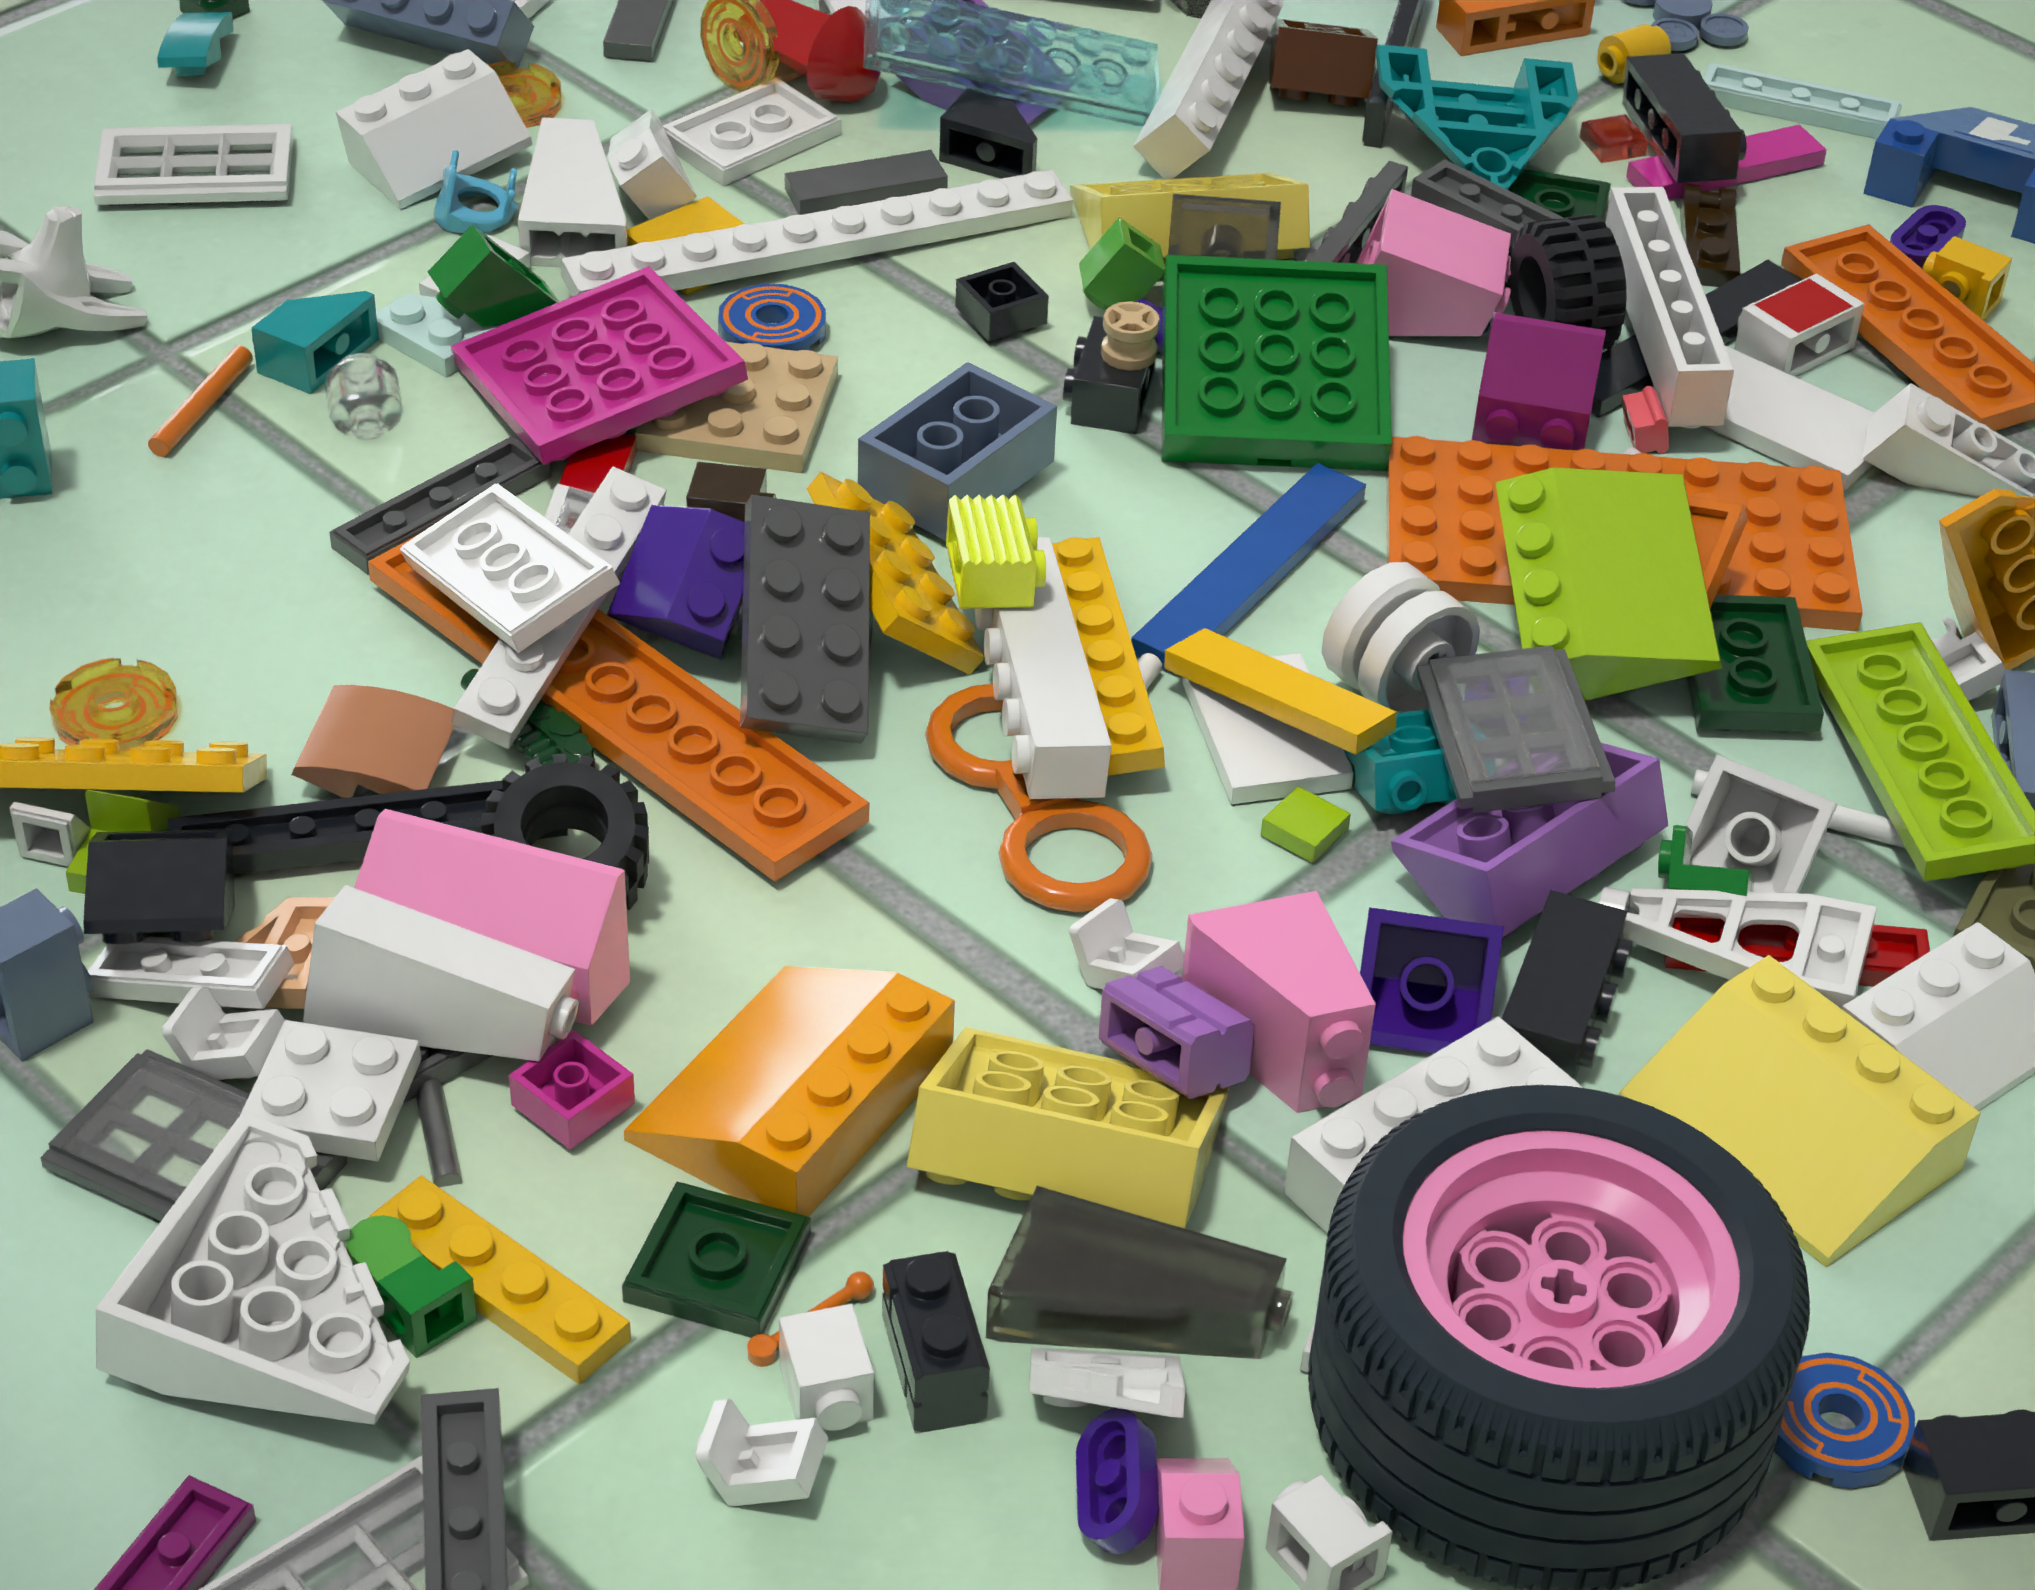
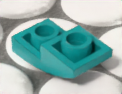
(194, 42)

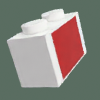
(1800, 325)

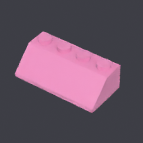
(511, 894)

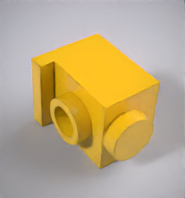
(1970, 274)

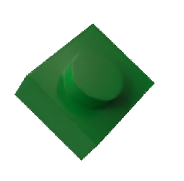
(1676, 867)

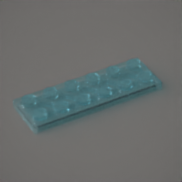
(1014, 57)

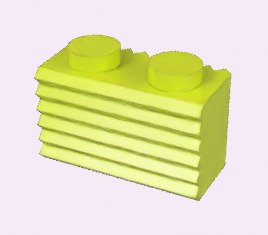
(993, 552)

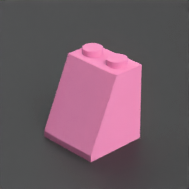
(1441, 268)
(1298, 987)

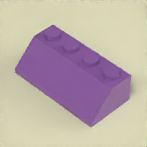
(1507, 860)

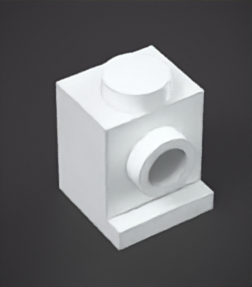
(1326, 1539)

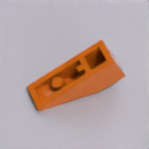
(1505, 24)

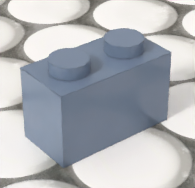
(41, 975)

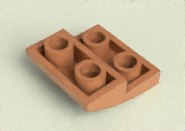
(374, 741)

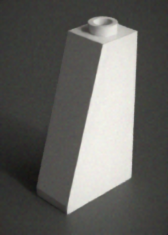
(569, 195)
(432, 981)

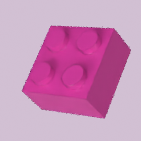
(572, 1089)

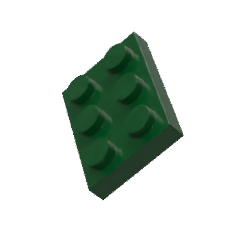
(1764, 670)

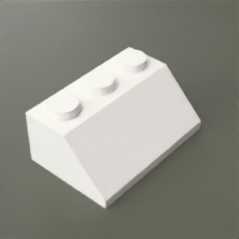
(412, 127)
(1960, 1015)

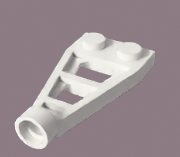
(1827, 952)

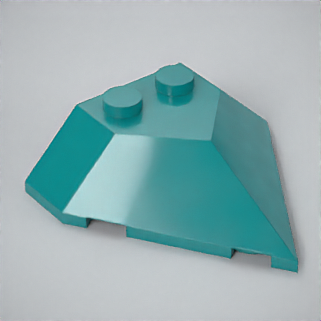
(1478, 125)

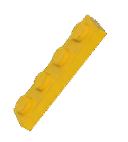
(512, 1283)

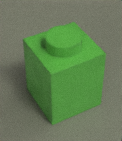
(1121, 266)

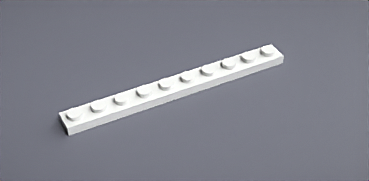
(829, 234)

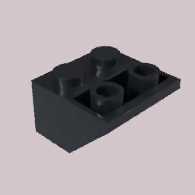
(159, 884)

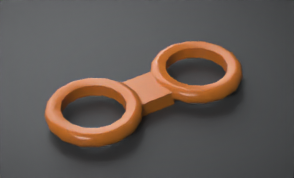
(1037, 816)

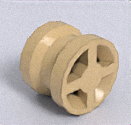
(1130, 336)

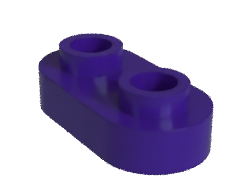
(1928, 231)
(1116, 1481)

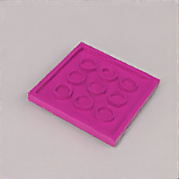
(598, 364)

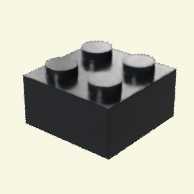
(1001, 301)

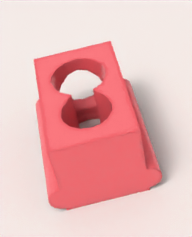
(1646, 421)

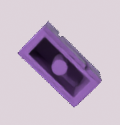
(1176, 1032)

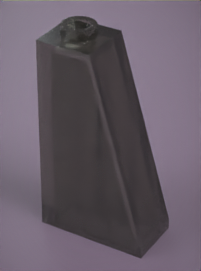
(1132, 1284)

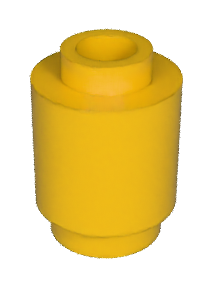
(1636, 41)

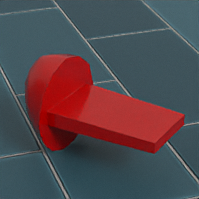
(824, 48)

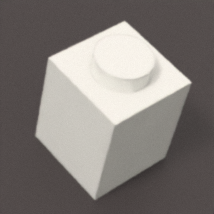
(827, 1367)

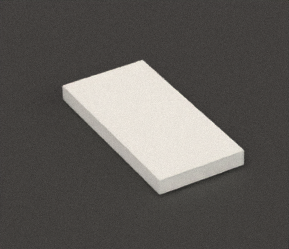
(1794, 420)
(509, 567)

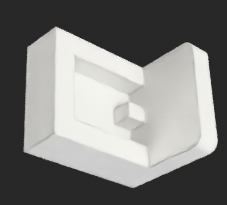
(1111, 950)
(220, 1042)
(759, 1460)

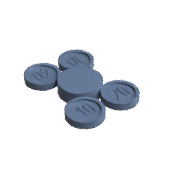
(1685, 17)

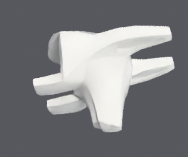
(50, 283)

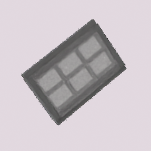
(1514, 729)
(153, 1134)

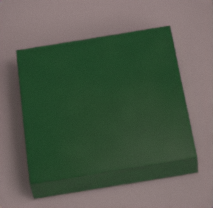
(717, 1260)

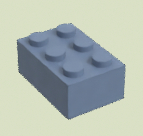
(959, 440)

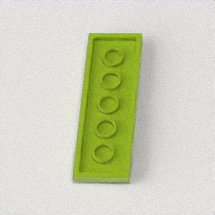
(1925, 751)

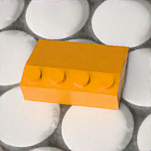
(799, 1084)

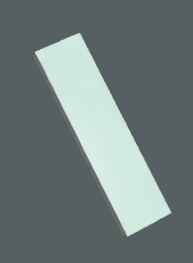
(1800, 101)

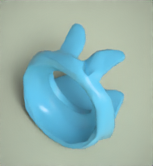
(458, 218)

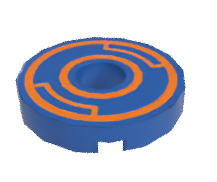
(752, 310)
(1868, 1399)

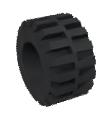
(1569, 274)
(579, 799)

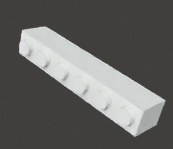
(1205, 83)
(1670, 309)
(1047, 692)

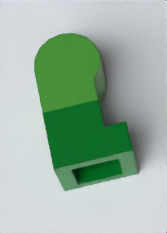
(418, 1299)

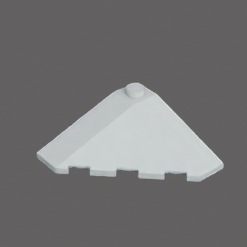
(253, 1292)

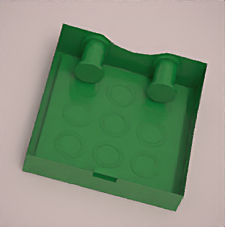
(1275, 363)

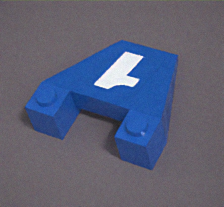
(1961, 143)

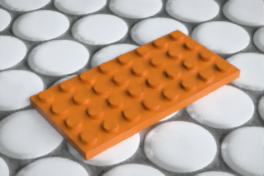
(1451, 527)

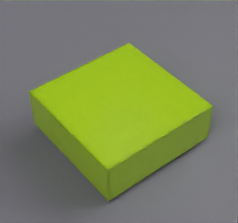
(1305, 824)

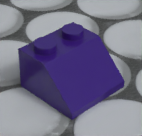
(684, 578)
(1428, 977)

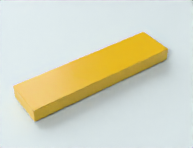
(1280, 691)

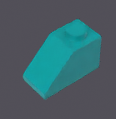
(312, 335)

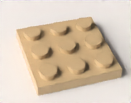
(754, 423)

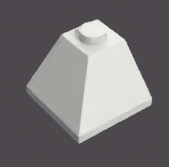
(1757, 826)

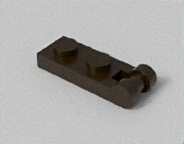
(1711, 233)

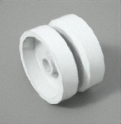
(1389, 628)

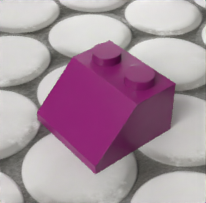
(1538, 383)

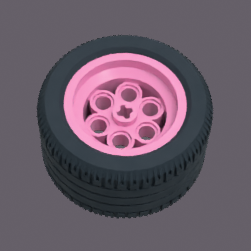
(1555, 1337)

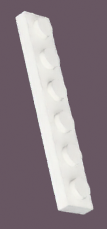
(514, 682)

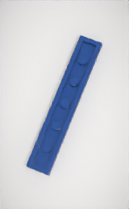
(1254, 561)

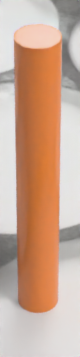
(200, 401)

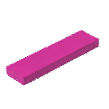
(1766, 156)

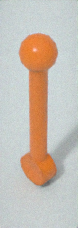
(763, 1347)

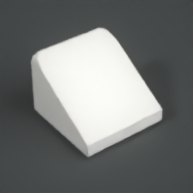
(47, 833)

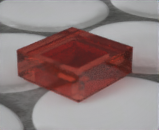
(1613, 138)

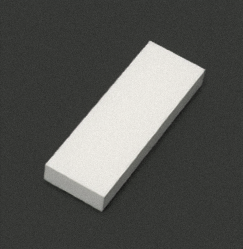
(167, 970)

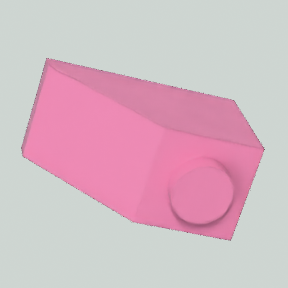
(1198, 1524)

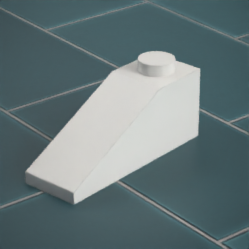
(649, 167)

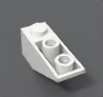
(1944, 449)

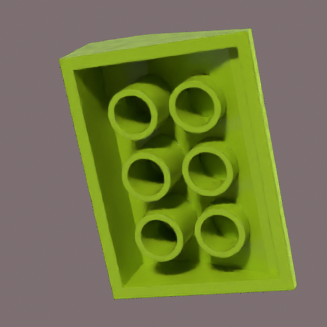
(1609, 575)

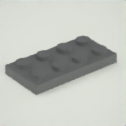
(805, 620)

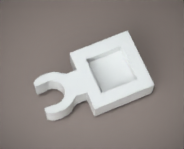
(1969, 661)

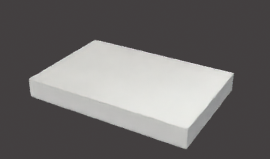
(751, 131)
(1262, 755)

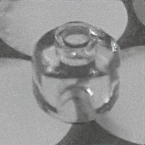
(363, 395)

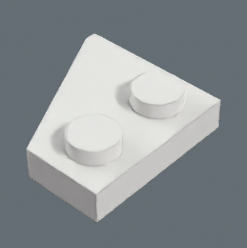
(1108, 1379)

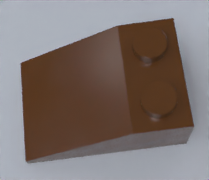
(1321, 60)

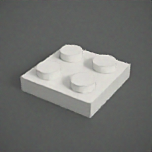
(335, 1086)

